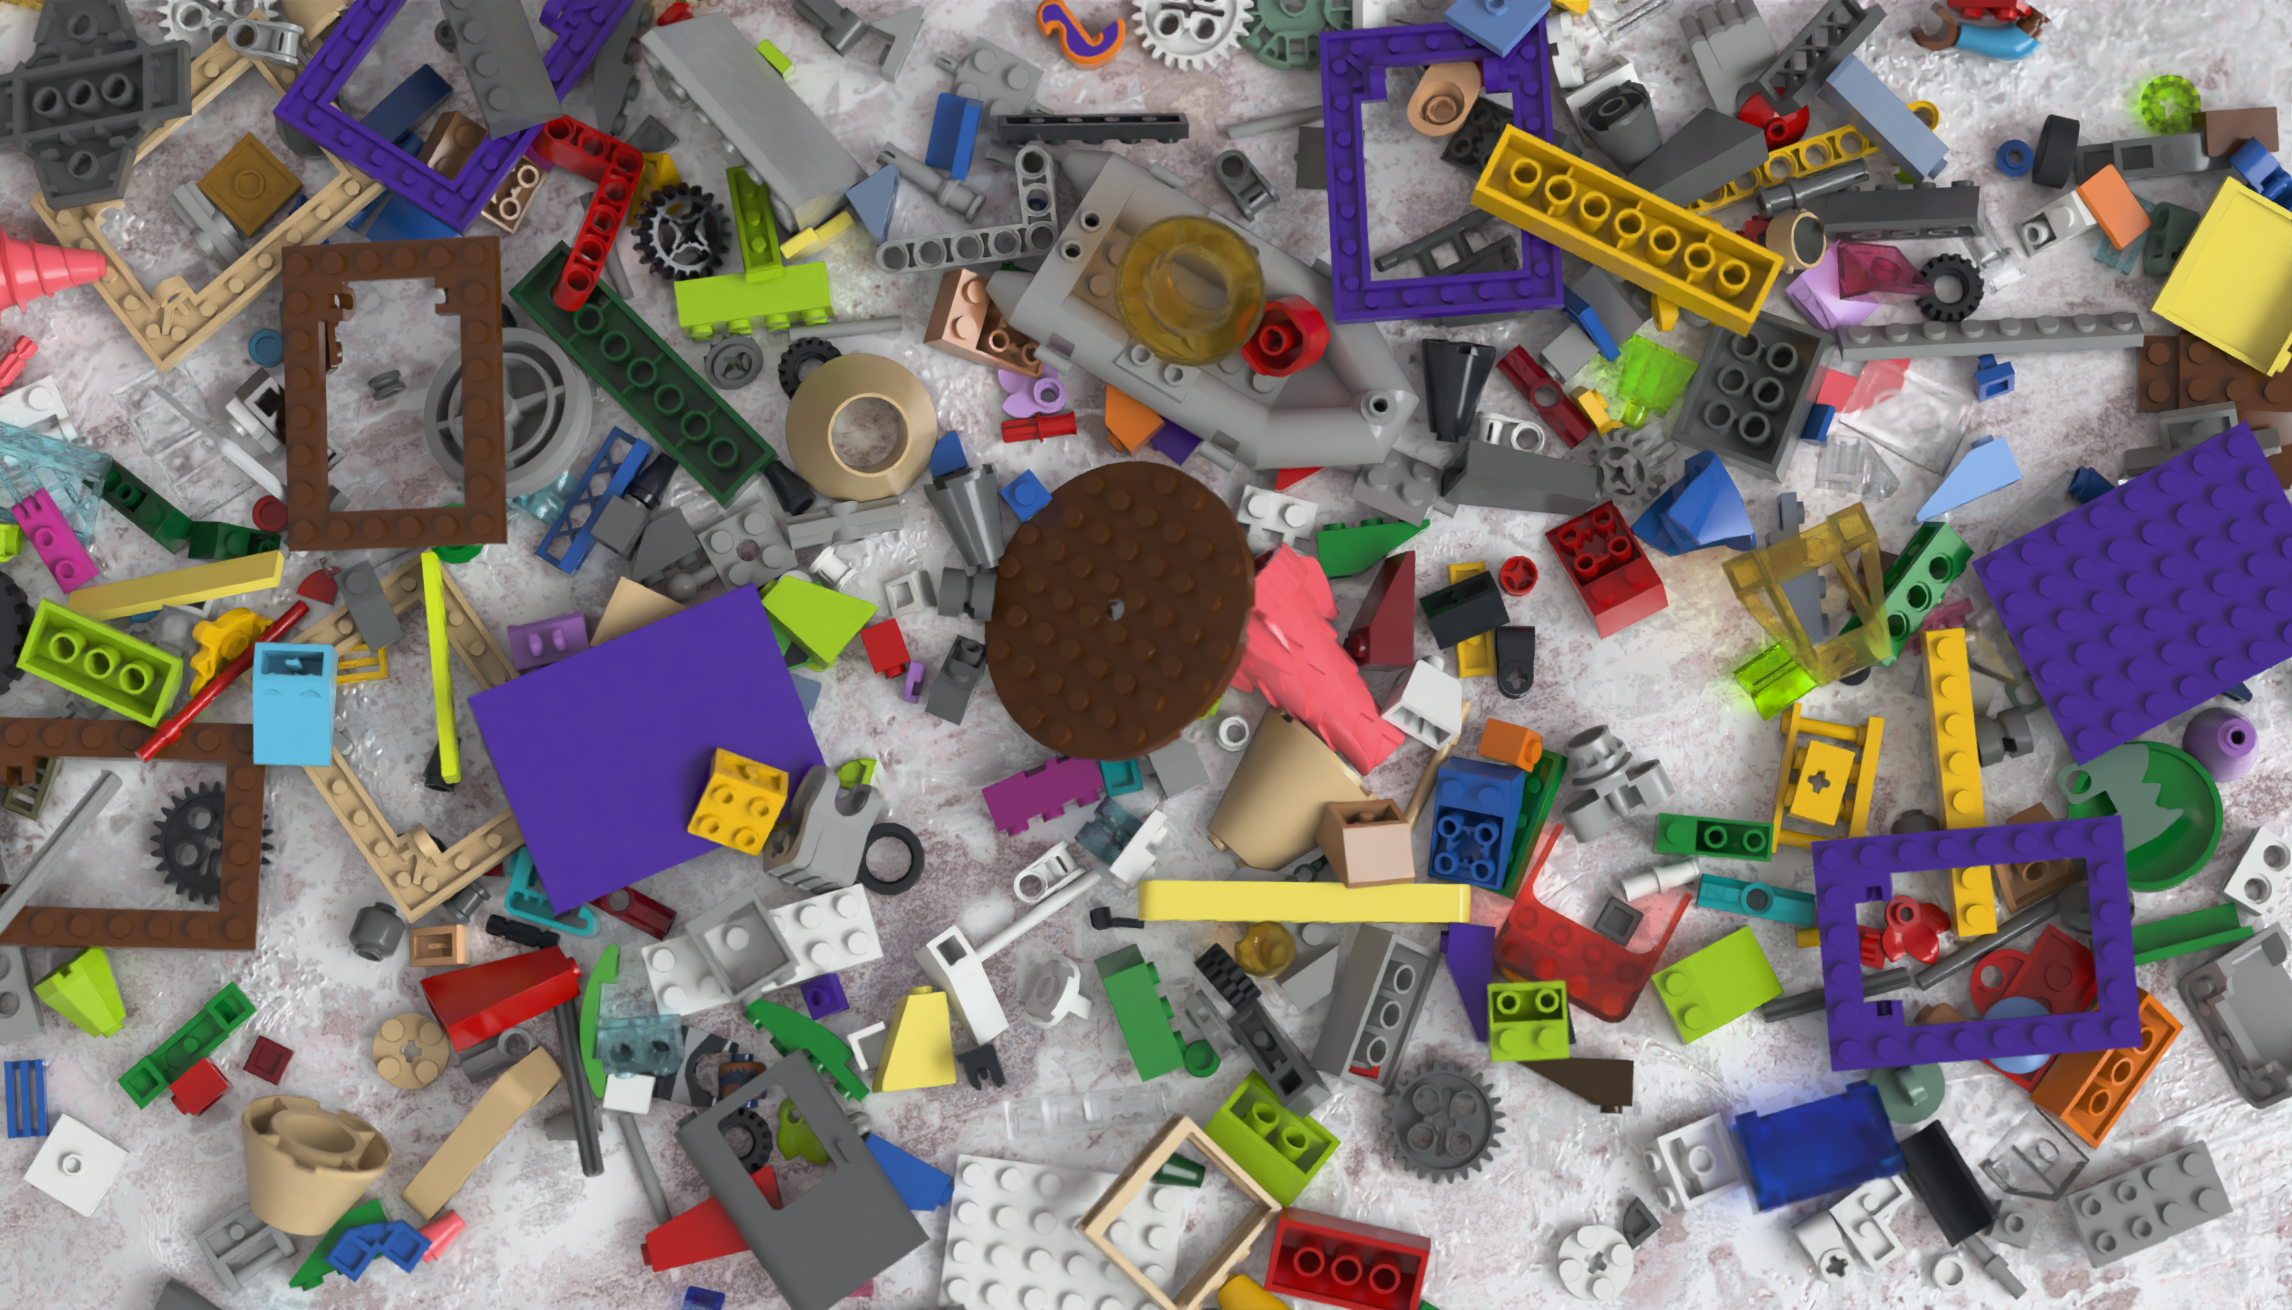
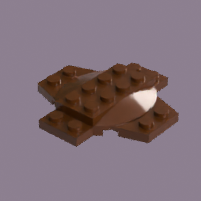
(2194, 373)

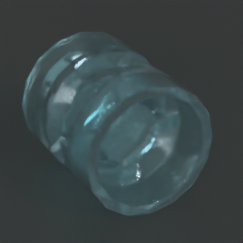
(547, 502)
(1108, 831)

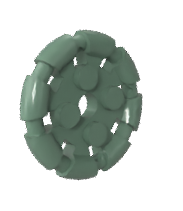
(1293, 27)

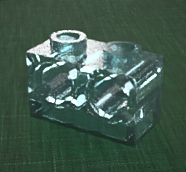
(638, 1035)

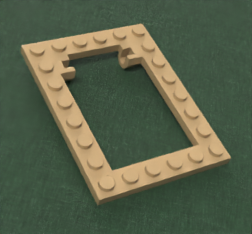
(177, 327)
(412, 864)

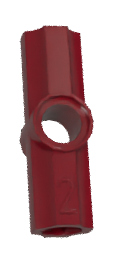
(1528, 378)
(641, 913)

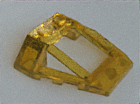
(1804, 553)

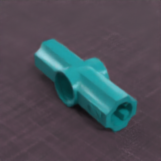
(1780, 903)

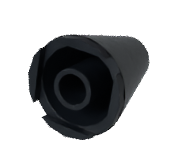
(1454, 384)

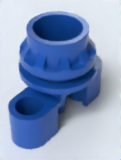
(2263, 173)

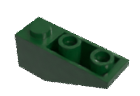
(145, 507)

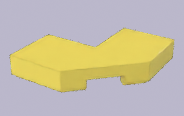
(812, 241)

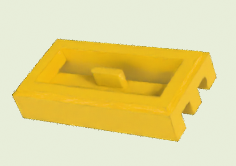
(381, 660)

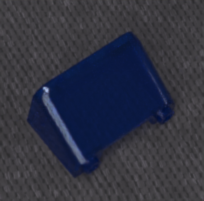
(1816, 1148)

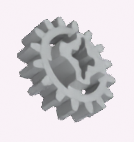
(1627, 467)

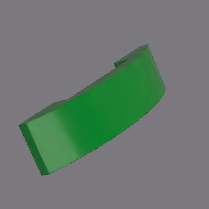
(187, 1046)

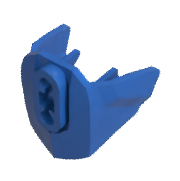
(1697, 512)

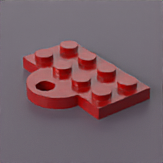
(2053, 973)

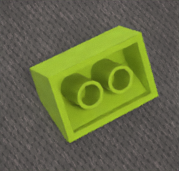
(1269, 1140)

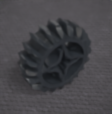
(701, 212)

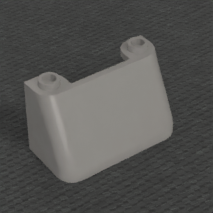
(2247, 1013)

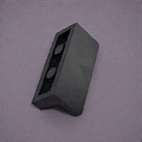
(1946, 1184)

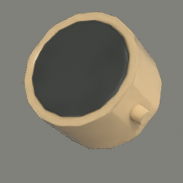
(1798, 239)

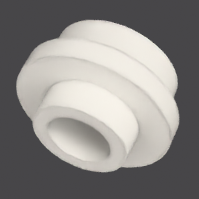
(1238, 721)

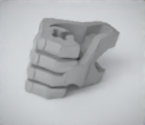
(1730, 49)
(823, 834)

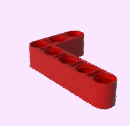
(610, 180)

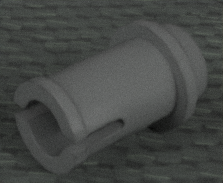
(441, 33)

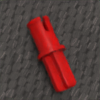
(1038, 427)

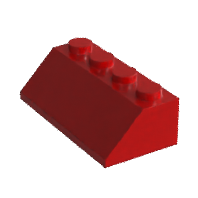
(1346, 1262)

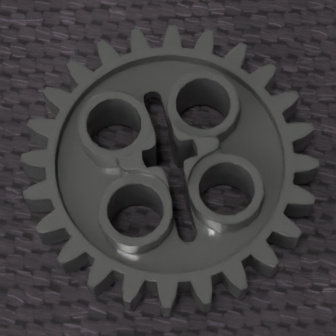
(1408, 1116)

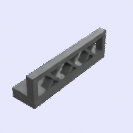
(1818, 68)

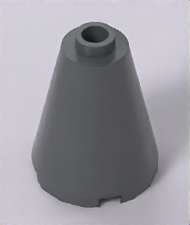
(1622, 125)
(970, 513)

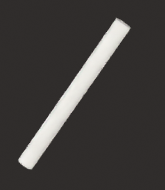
(1037, 914)

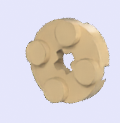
(397, 1034)

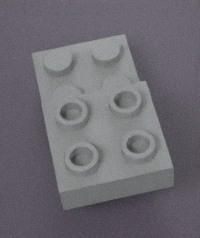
(2147, 1203)

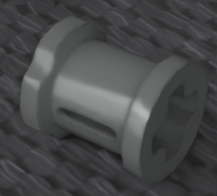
(466, 901)

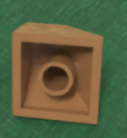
(2032, 881)

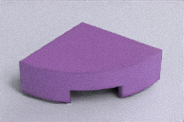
(914, 682)

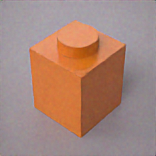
(1510, 745)

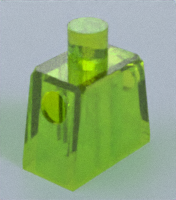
(1651, 380)

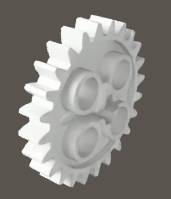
(206, 32)
(1186, 43)

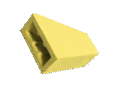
(917, 1044)

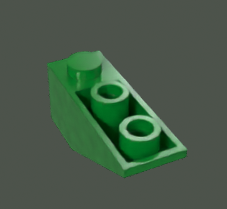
(1355, 550)
(1712, 838)
(315, 1266)

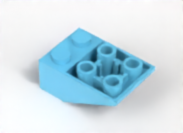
(294, 703)

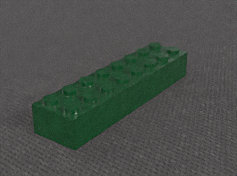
(649, 382)

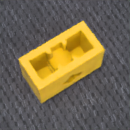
(1834, 767)

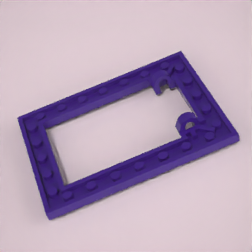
(1356, 75)
(456, 204)
(1861, 872)

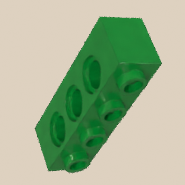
(1910, 572)

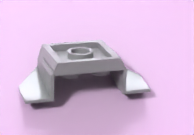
(1317, 948)

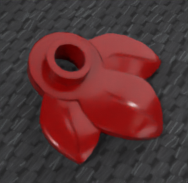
(1917, 934)

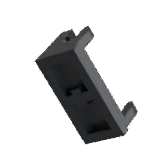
(1464, 610)
(978, 1061)

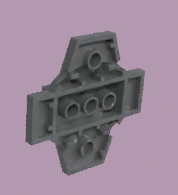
(90, 99)

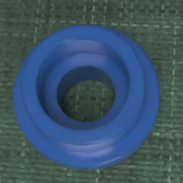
(2006, 166)

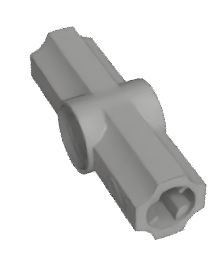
(207, 226)
(845, 523)

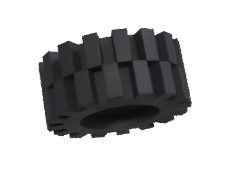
(1970, 281)
(797, 355)
(1228, 978)
(760, 1135)

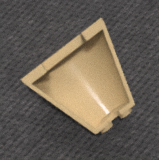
(1281, 794)

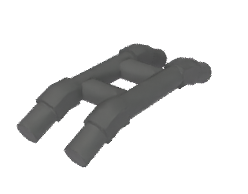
(1452, 232)

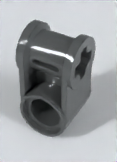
(1246, 185)

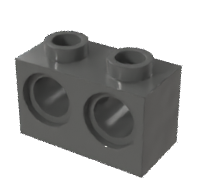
(621, 525)

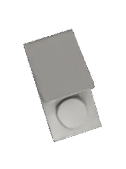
(903, 32)

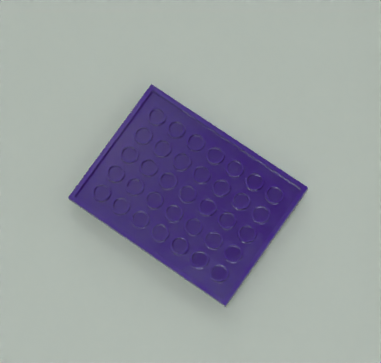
(2151, 593)

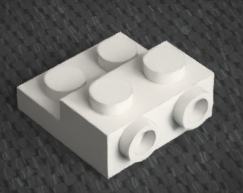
(1135, 861)
(1693, 1164)

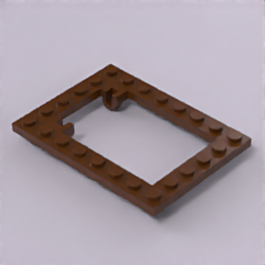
(471, 279)
(227, 930)

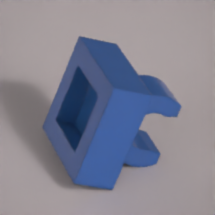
(1992, 379)

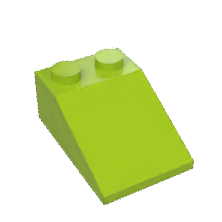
(1715, 985)

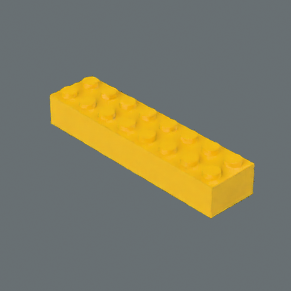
(1626, 230)

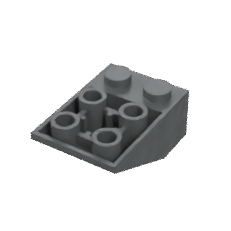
(1480, 134)

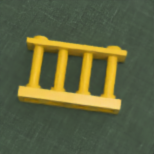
(1861, 774)

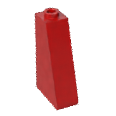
(499, 994)
(704, 1230)

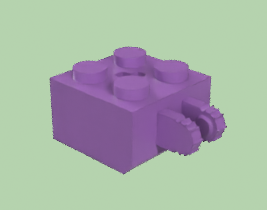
(548, 641)

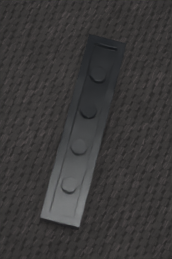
(1093, 128)

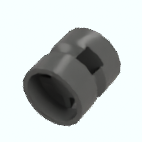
(967, 594)
(2002, 736)

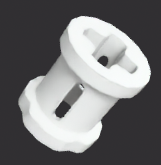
(833, 569)

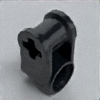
(1515, 654)

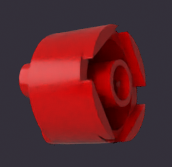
(1287, 338)

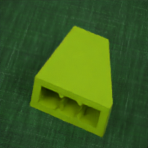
(815, 616)

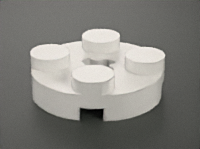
(1565, 50)
(1589, 1241)

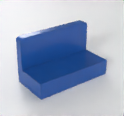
(954, 134)

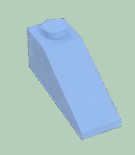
(1976, 475)

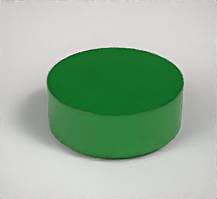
(1201, 1059)

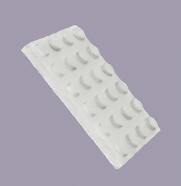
(1019, 1248)

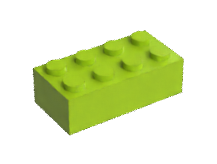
(733, 306)

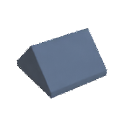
(875, 201)

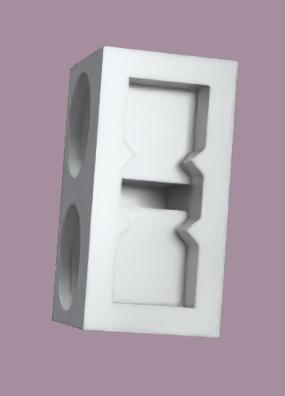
(2252, 866)

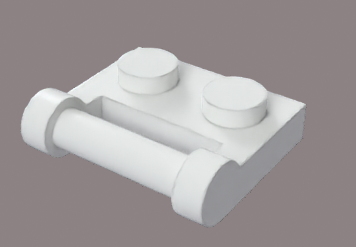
(36, 405)

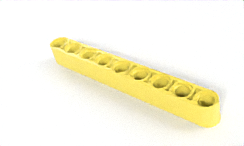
(1303, 902)

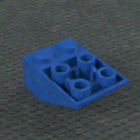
(1474, 821)

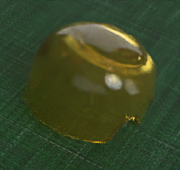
(1265, 949)

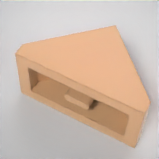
(439, 946)

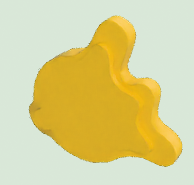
(223, 643)

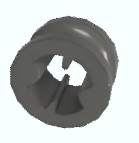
(386, 385)

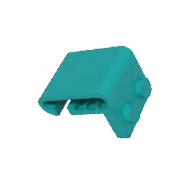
(535, 906)

